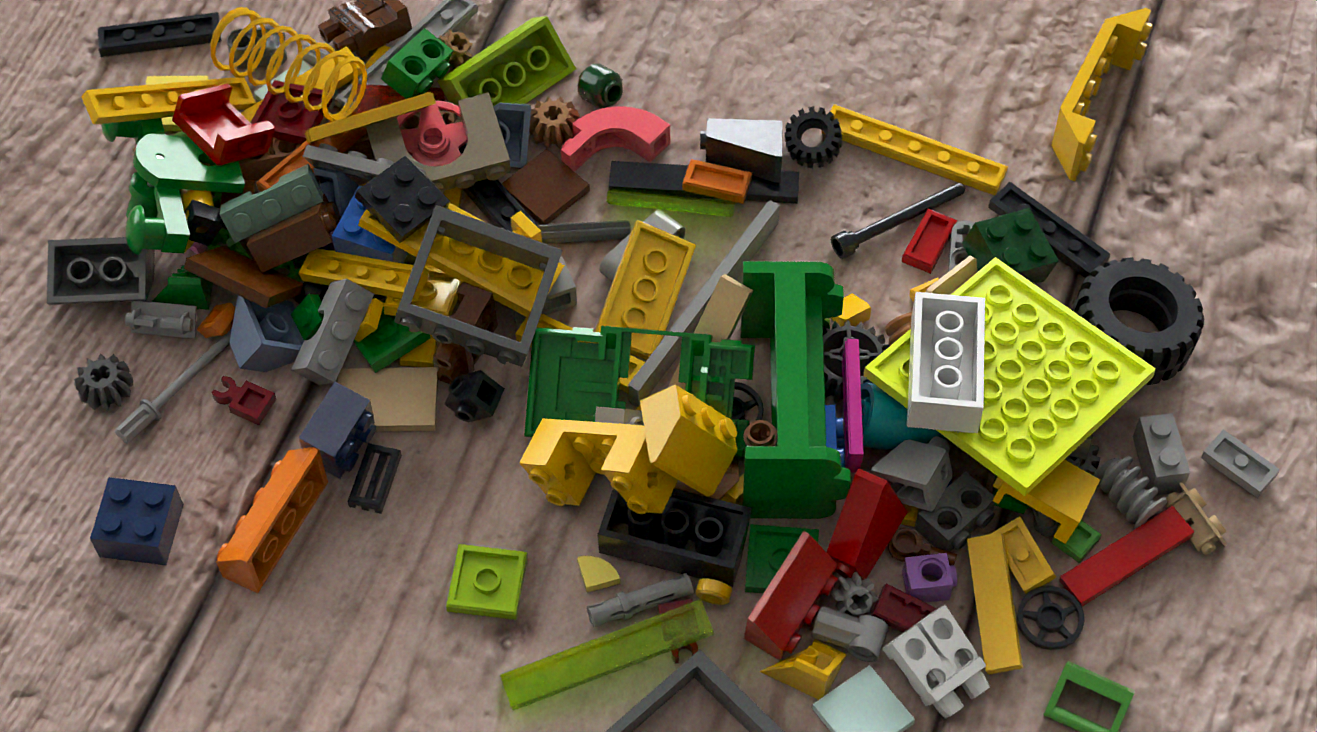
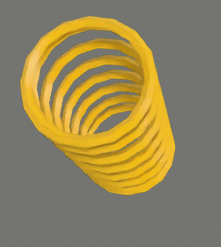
(296, 64)

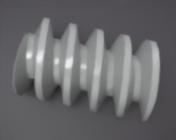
(1128, 491)

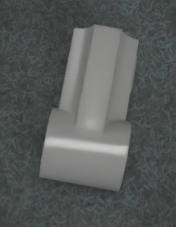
(860, 636)

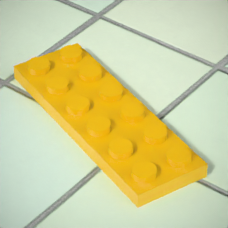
(508, 280)

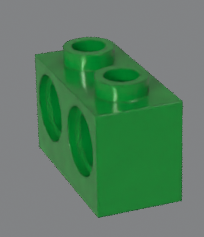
(417, 65)

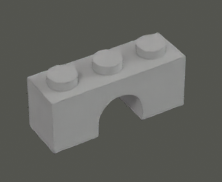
(326, 351)

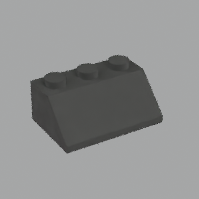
(97, 271)

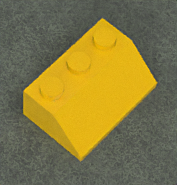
(688, 438)

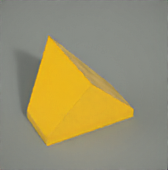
(809, 670)

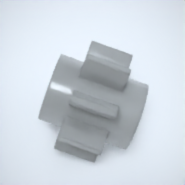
(851, 586)

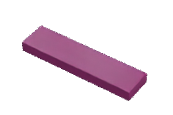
(852, 405)

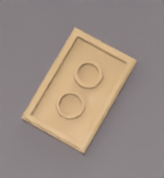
(398, 396)

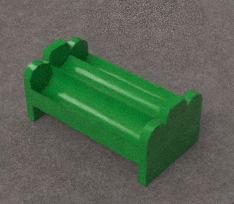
(799, 473)

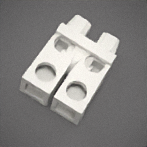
(938, 660)

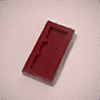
(900, 609)

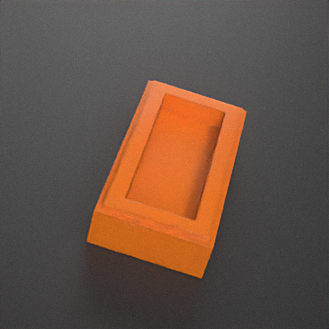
(717, 181)

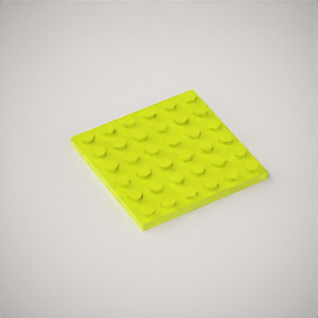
(1044, 378)

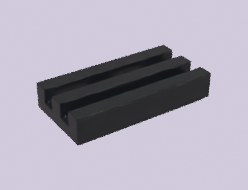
(368, 502)

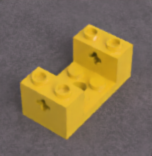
(570, 453)

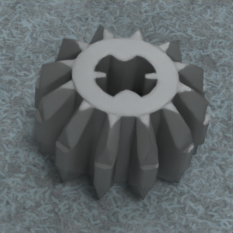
(103, 382)

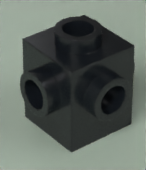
(474, 396)

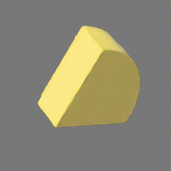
(597, 573)

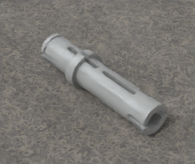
(626, 604)

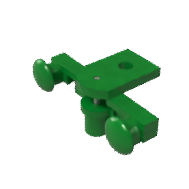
(163, 167)

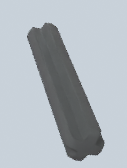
(585, 231)

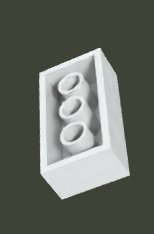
(946, 362)

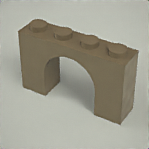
(481, 160)

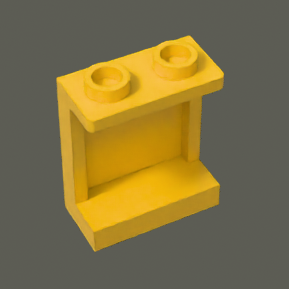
(1059, 495)

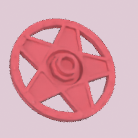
(434, 141)

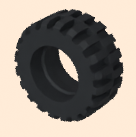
(1151, 293)

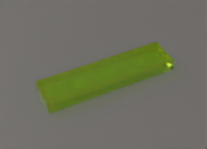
(671, 203)

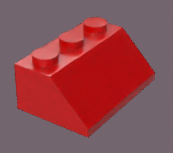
(791, 598)

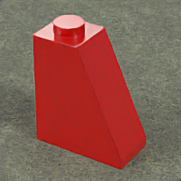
(865, 525)

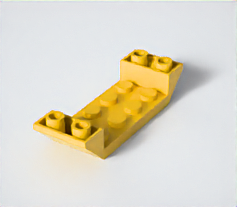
(1117, 44)

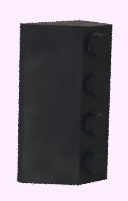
(689, 537)

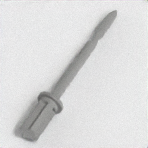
(148, 411)

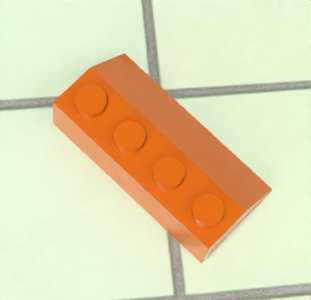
(273, 519)

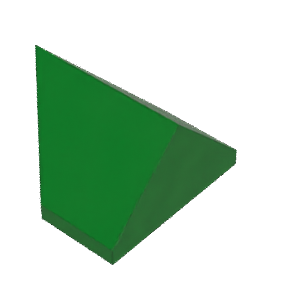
(186, 289)

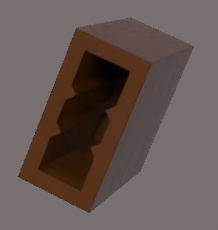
(295, 235)

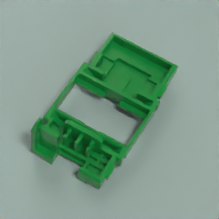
(577, 376)

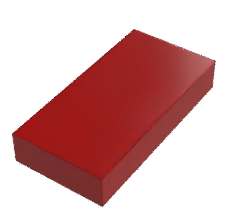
(929, 241)

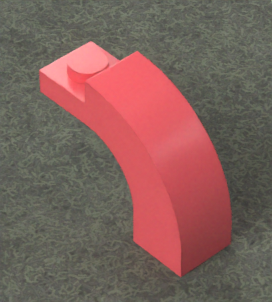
(616, 127)

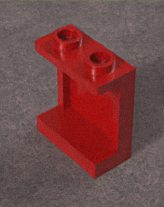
(220, 127)

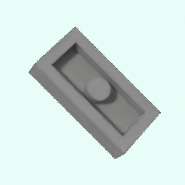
(1240, 463)

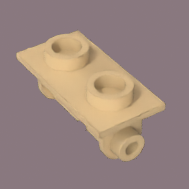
(1206, 530)

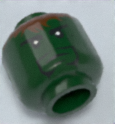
(600, 86)

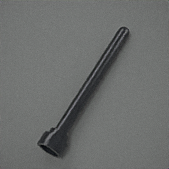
(846, 243)

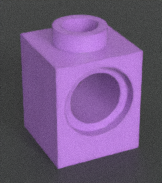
(935, 565)

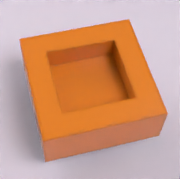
(218, 321)

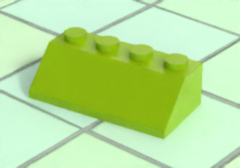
(512, 67)

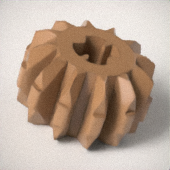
(553, 121)

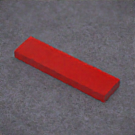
(1127, 556)

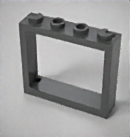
(497, 242)
(715, 682)

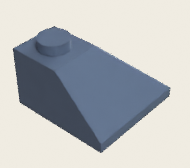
(264, 336)

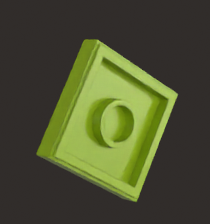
(487, 581)

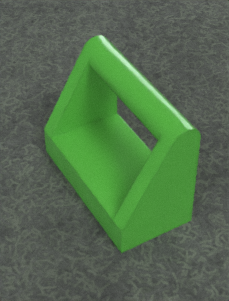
(1093, 682)

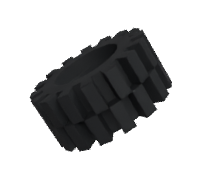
(820, 153)

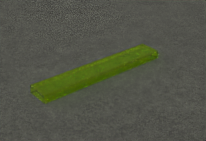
(606, 654)

